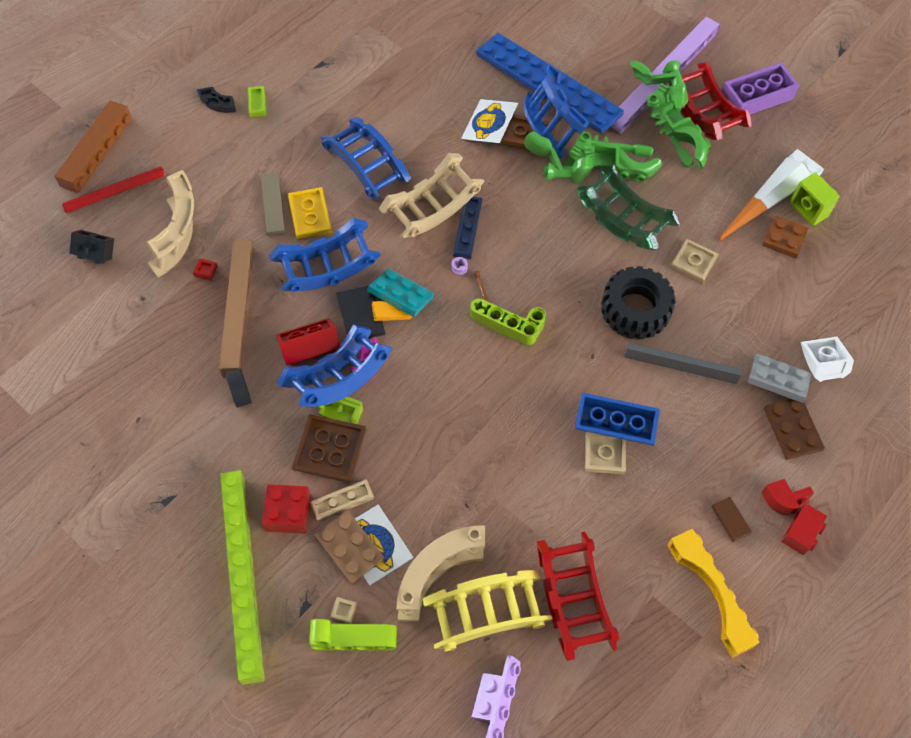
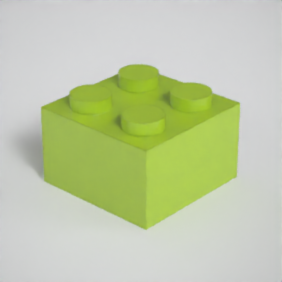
(814, 199)

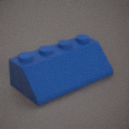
(617, 419)

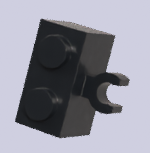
(91, 246)

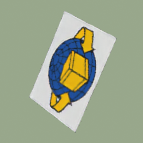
(489, 121)
(386, 539)

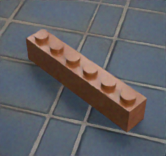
(93, 146)

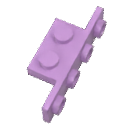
(495, 697)

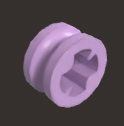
(463, 269)

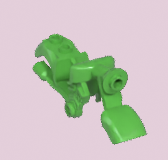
(667, 110)
(593, 153)

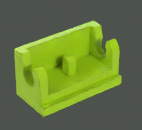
(343, 410)

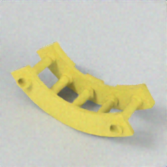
(483, 587)

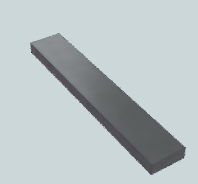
(683, 363)

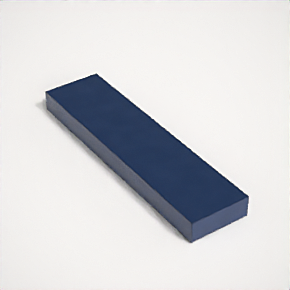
(467, 228)

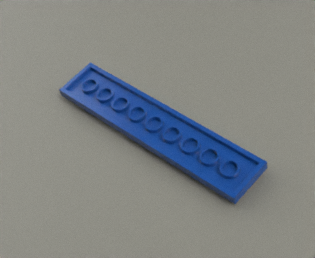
(528, 70)

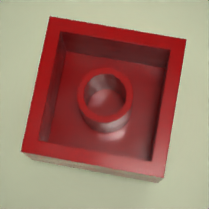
(286, 509)

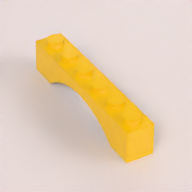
(736, 631)

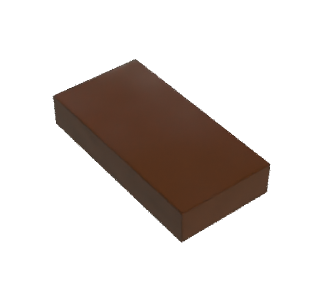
(731, 519)

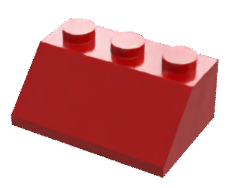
(308, 341)

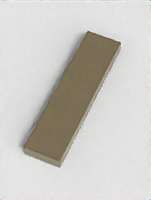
(272, 204)

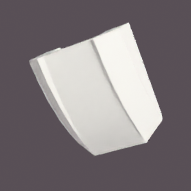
(827, 358)

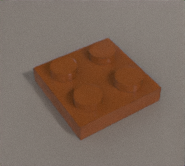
(785, 236)

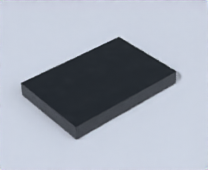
(357, 310)

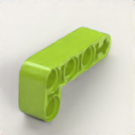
(483, 311)
(351, 636)

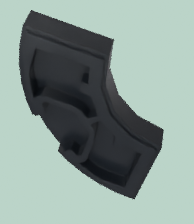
(216, 101)

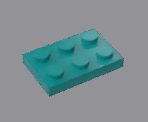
(400, 292)

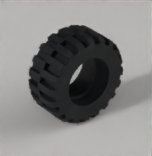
(644, 283)

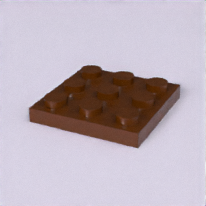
(329, 448)

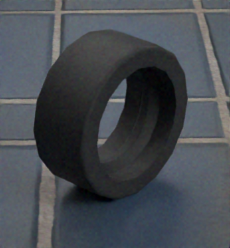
(238, 387)

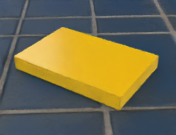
(309, 213)

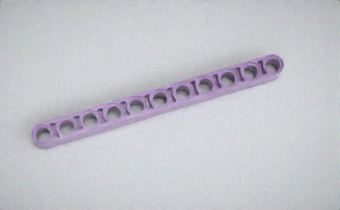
(684, 53)

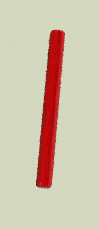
(113, 189)

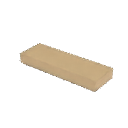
(342, 500)

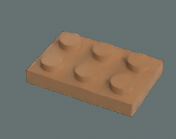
(349, 547)

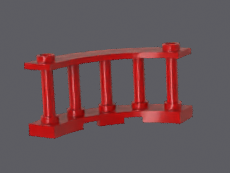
(711, 127)
(555, 601)

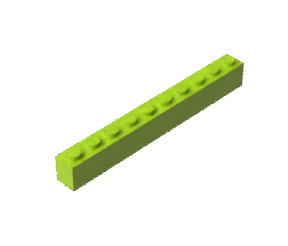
(242, 579)

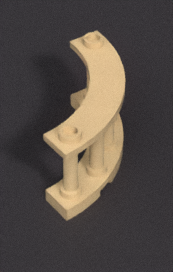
(402, 200)
(175, 239)
(432, 562)

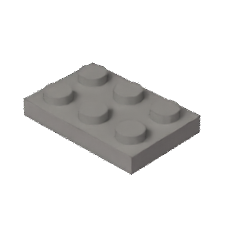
(779, 378)

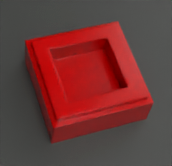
(205, 269)

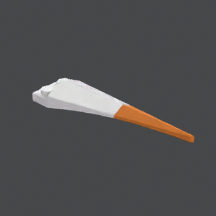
(776, 188)

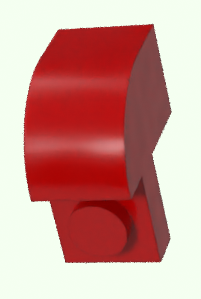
(782, 500)

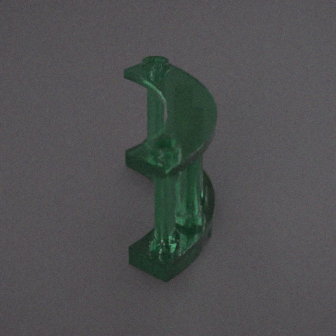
(615, 224)

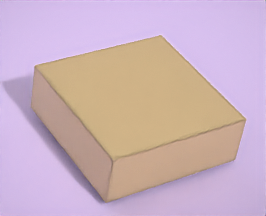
(343, 610)

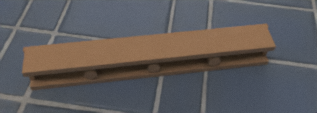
(237, 307)

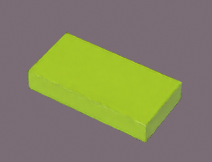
(257, 101)

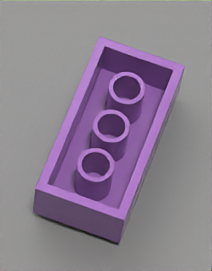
(761, 88)

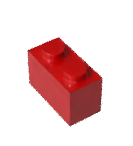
(804, 529)

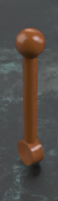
(477, 275)

